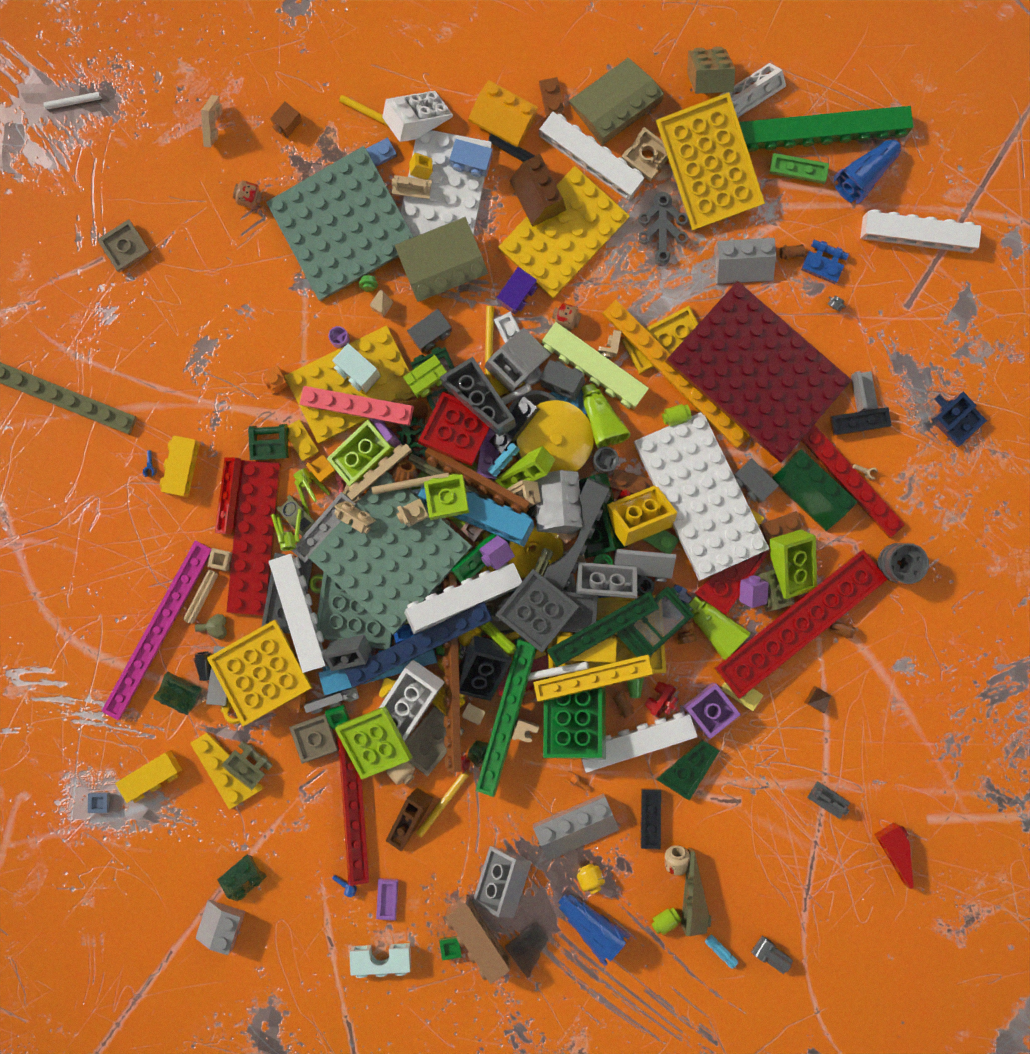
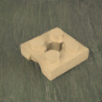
(647, 166)

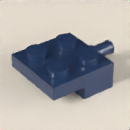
(958, 418)

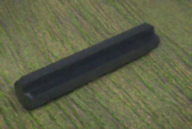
(517, 152)

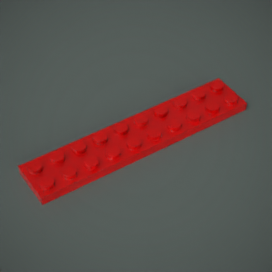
(800, 623)

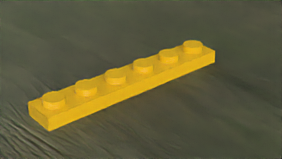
(593, 678)

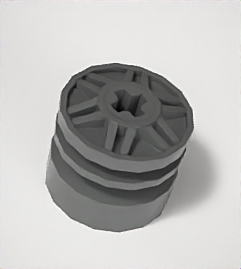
(913, 566)

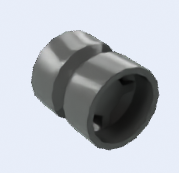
(605, 460)

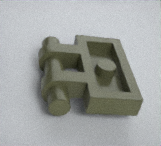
(242, 769)

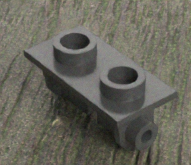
(829, 800)

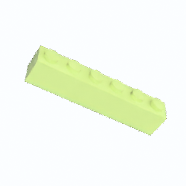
(594, 365)

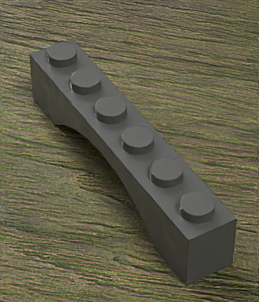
(591, 499)

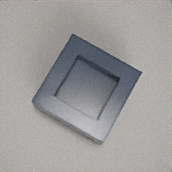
(98, 802)

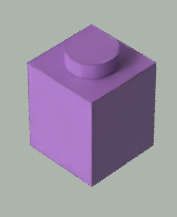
(496, 553)
(753, 591)

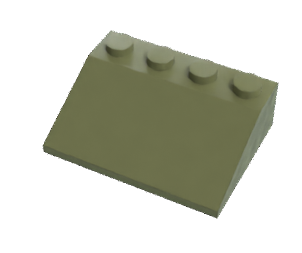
(616, 100)
(441, 259)

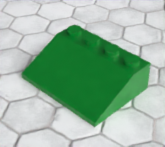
(576, 726)

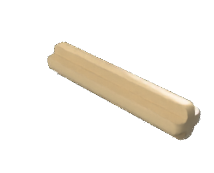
(200, 596)

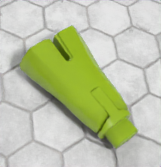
(604, 422)
(719, 629)

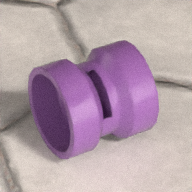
(336, 335)

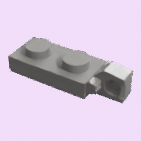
(333, 699)

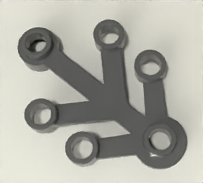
(663, 225)

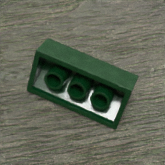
(814, 490)
(604, 537)

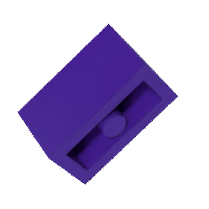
(517, 290)

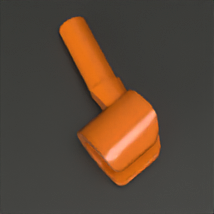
(575, 781)

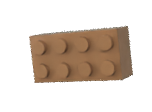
(478, 939)

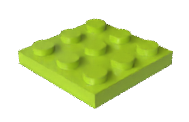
(373, 742)

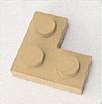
(209, 114)

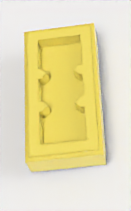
(749, 700)

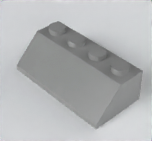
(575, 827)

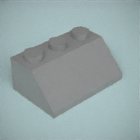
(745, 260)
(559, 503)
(647, 563)
(606, 580)
(501, 882)

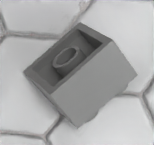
(219, 927)

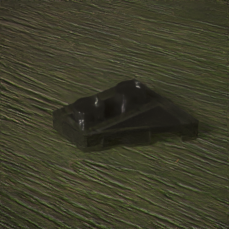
(527, 947)

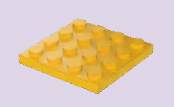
(259, 673)

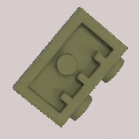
(775, 597)

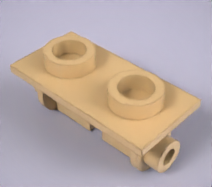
(411, 187)
(346, 512)

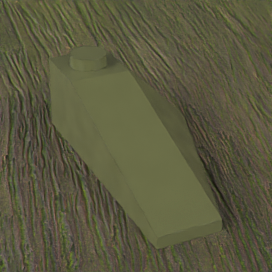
(694, 911)

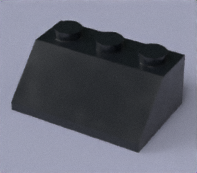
(482, 668)

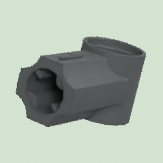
(767, 952)

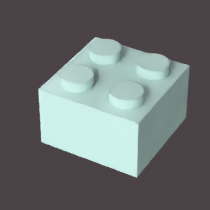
(354, 366)

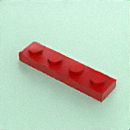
(228, 495)

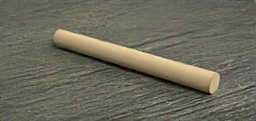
(405, 484)

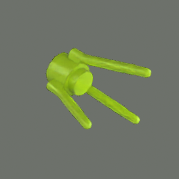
(304, 479)
(286, 539)

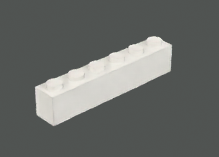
(591, 156)
(920, 231)
(456, 600)
(298, 612)
(644, 740)

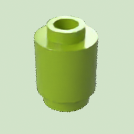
(676, 415)
(666, 921)

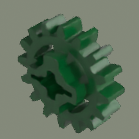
(410, 432)

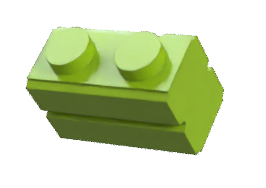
(425, 377)

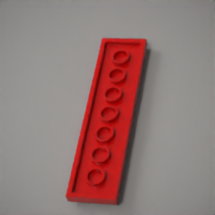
(253, 537)

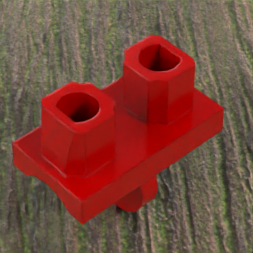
(666, 692)

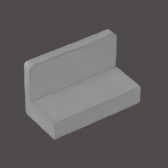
(864, 391)

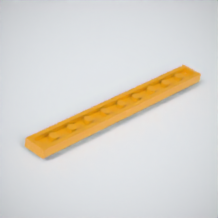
(657, 355)

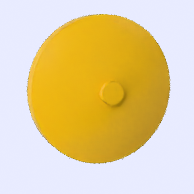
(562, 432)

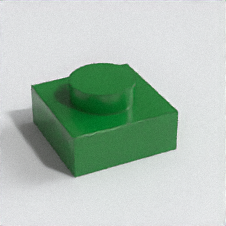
(337, 716)
(450, 948)

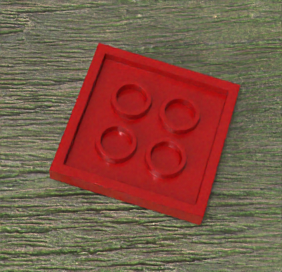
(454, 430)

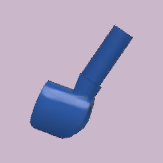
(149, 465)
(349, 890)

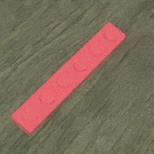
(356, 405)

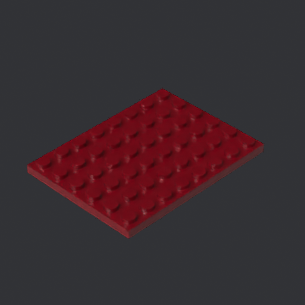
(758, 371)

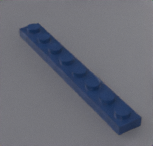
(419, 644)

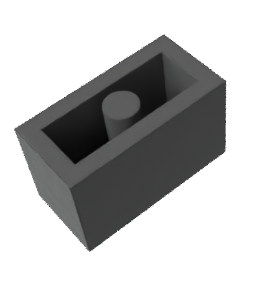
(430, 331)
(562, 379)
(755, 481)
(347, 652)

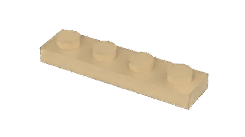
(371, 476)

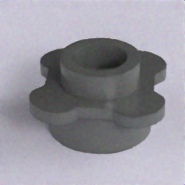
(836, 303)

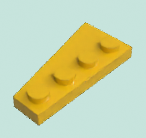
(212, 757)

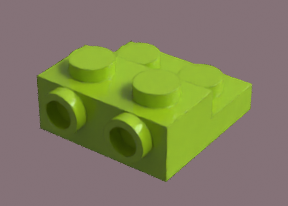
(446, 496)

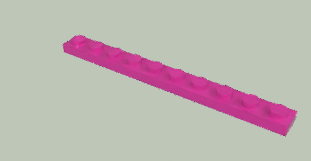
(157, 630)

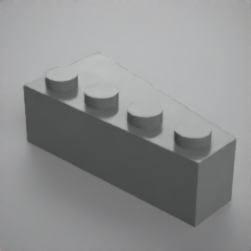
(475, 391)

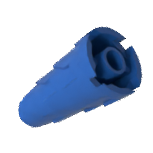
(862, 174)
(595, 929)

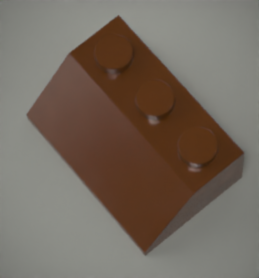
(537, 191)

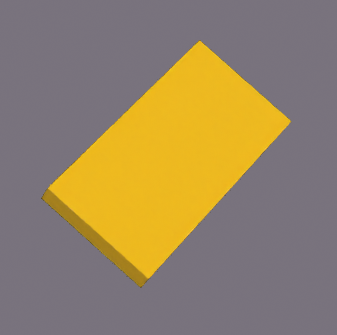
(668, 332)

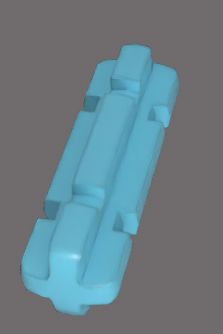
(503, 460)
(721, 951)

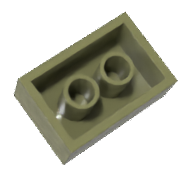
(711, 70)

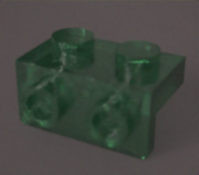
(178, 693)
(241, 878)

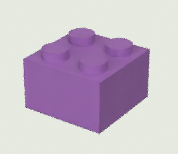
(711, 710)

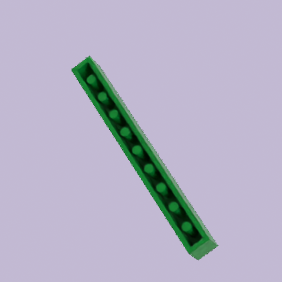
(827, 128)

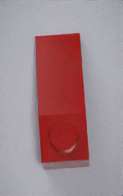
(897, 848)

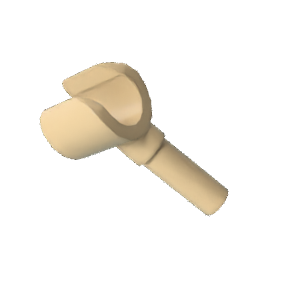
(866, 471)

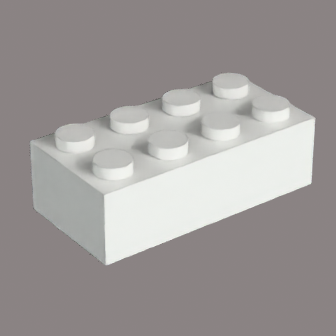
(411, 697)

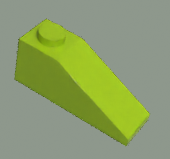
(530, 468)

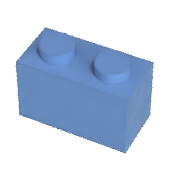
(470, 158)

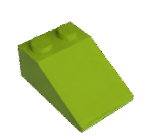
(360, 453)
(794, 562)

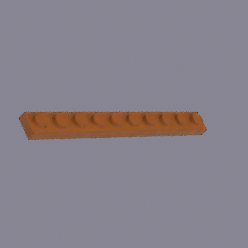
(451, 699)

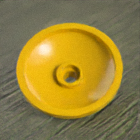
(526, 558)

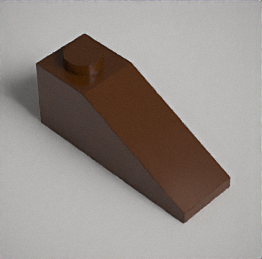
(409, 818)

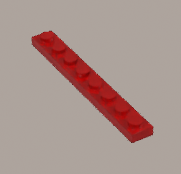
(852, 481)
(353, 820)

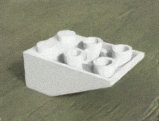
(415, 114)

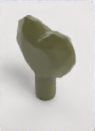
(214, 626)

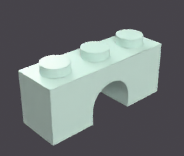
(364, 963)

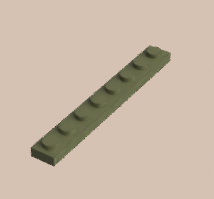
(67, 399)

